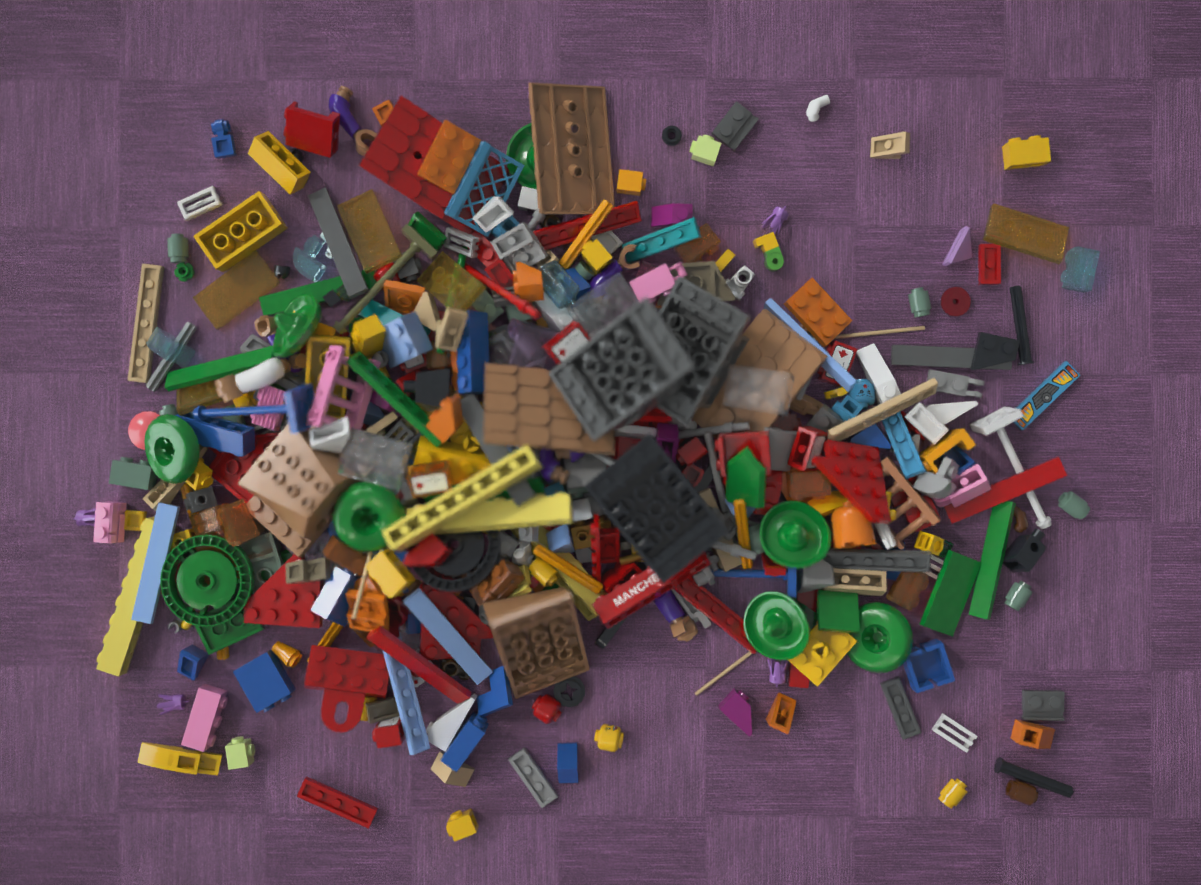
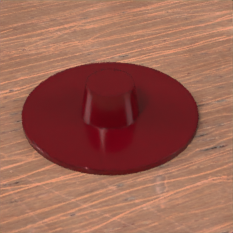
(955, 301)

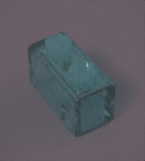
(1080, 269)
(558, 284)

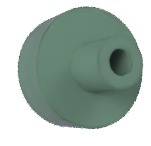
(584, 270)

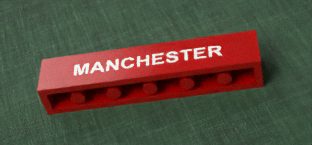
(640, 591)

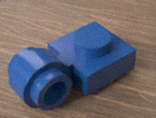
(223, 144)

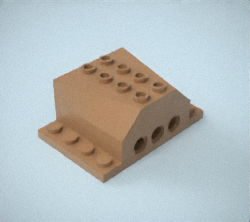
(295, 489)
(537, 639)

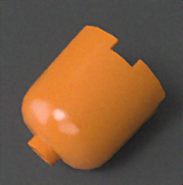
(851, 528)

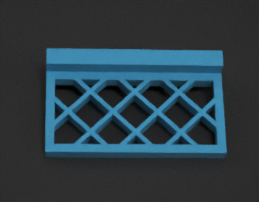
(471, 176)

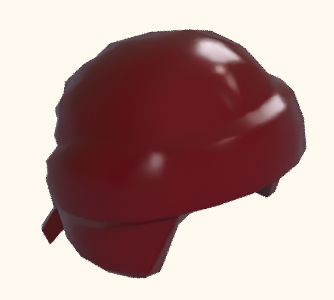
(397, 614)

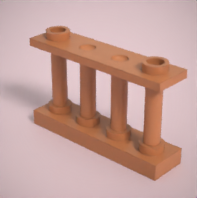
(914, 499)

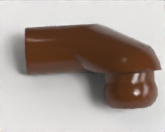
(1021, 518)

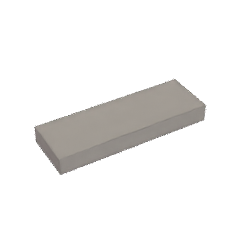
(533, 777)

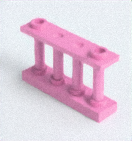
(359, 400)

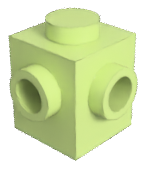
(705, 150)
(240, 753)

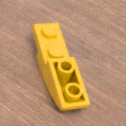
(179, 759)

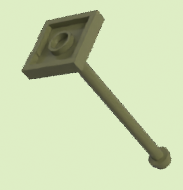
(417, 244)

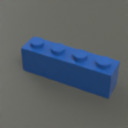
(473, 354)
(222, 434)

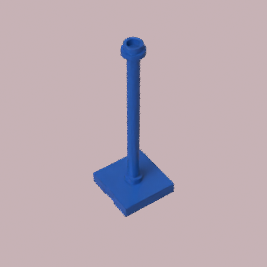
(297, 406)
(790, 576)

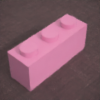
(205, 717)

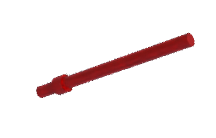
(522, 305)

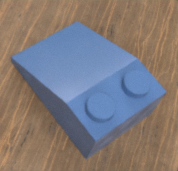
(405, 339)

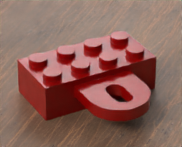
(345, 678)

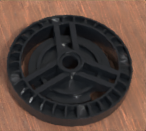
(463, 561)

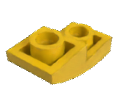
(829, 504)

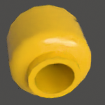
(609, 737)

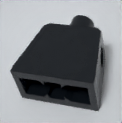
(430, 386)
(1024, 552)

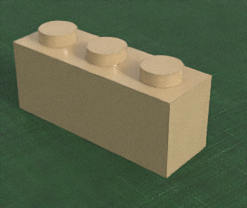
(859, 581)

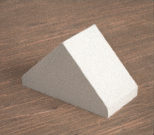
(492, 213)
(331, 436)

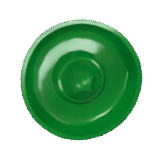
(522, 150)
(296, 327)
(171, 448)
(364, 513)
(794, 534)
(776, 625)
(883, 638)

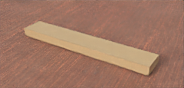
(145, 322)
(883, 411)

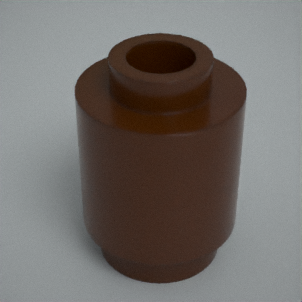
(1021, 792)

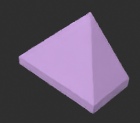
(960, 249)

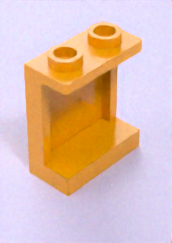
(953, 437)

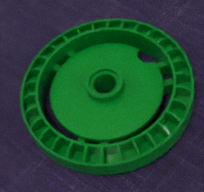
(193, 586)

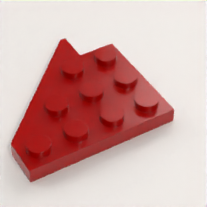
(231, 469)
(858, 476)
(284, 603)
(462, 619)

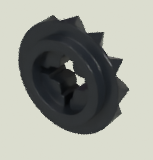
(577, 695)

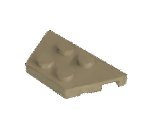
(706, 276)

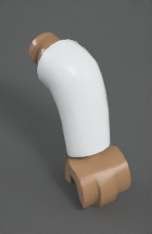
(260, 376)

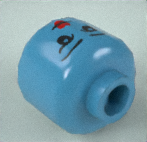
(863, 393)

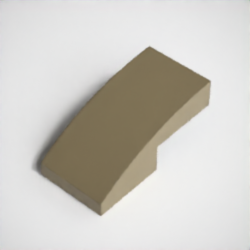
(307, 571)

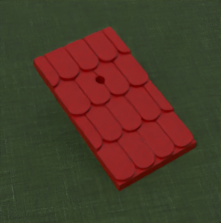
(399, 153)

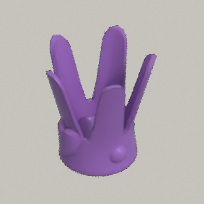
(776, 219)
(85, 517)
(777, 671)
(178, 703)

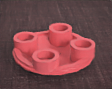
(138, 427)

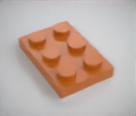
(449, 157)
(818, 312)

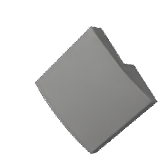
(519, 246)
(780, 447)
(582, 470)

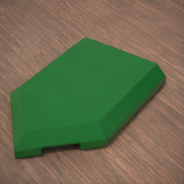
(746, 479)

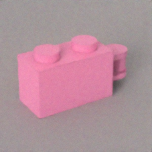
(657, 282)
(969, 485)

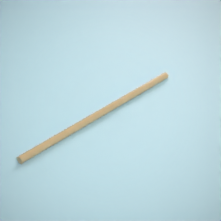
(878, 332)
(361, 586)
(723, 673)

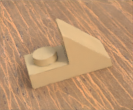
(890, 145)
(450, 329)

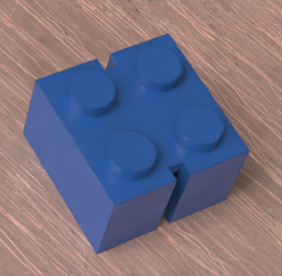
(928, 663)

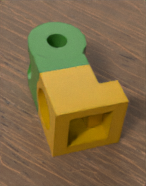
(771, 251)

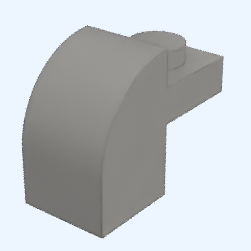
(938, 485)

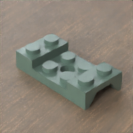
(264, 555)

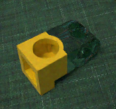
(932, 543)

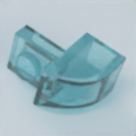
(305, 261)
(169, 348)

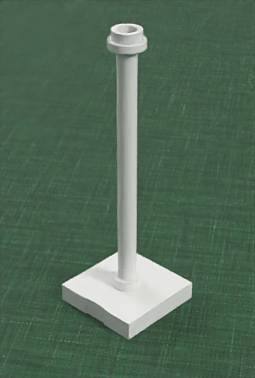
(996, 422)

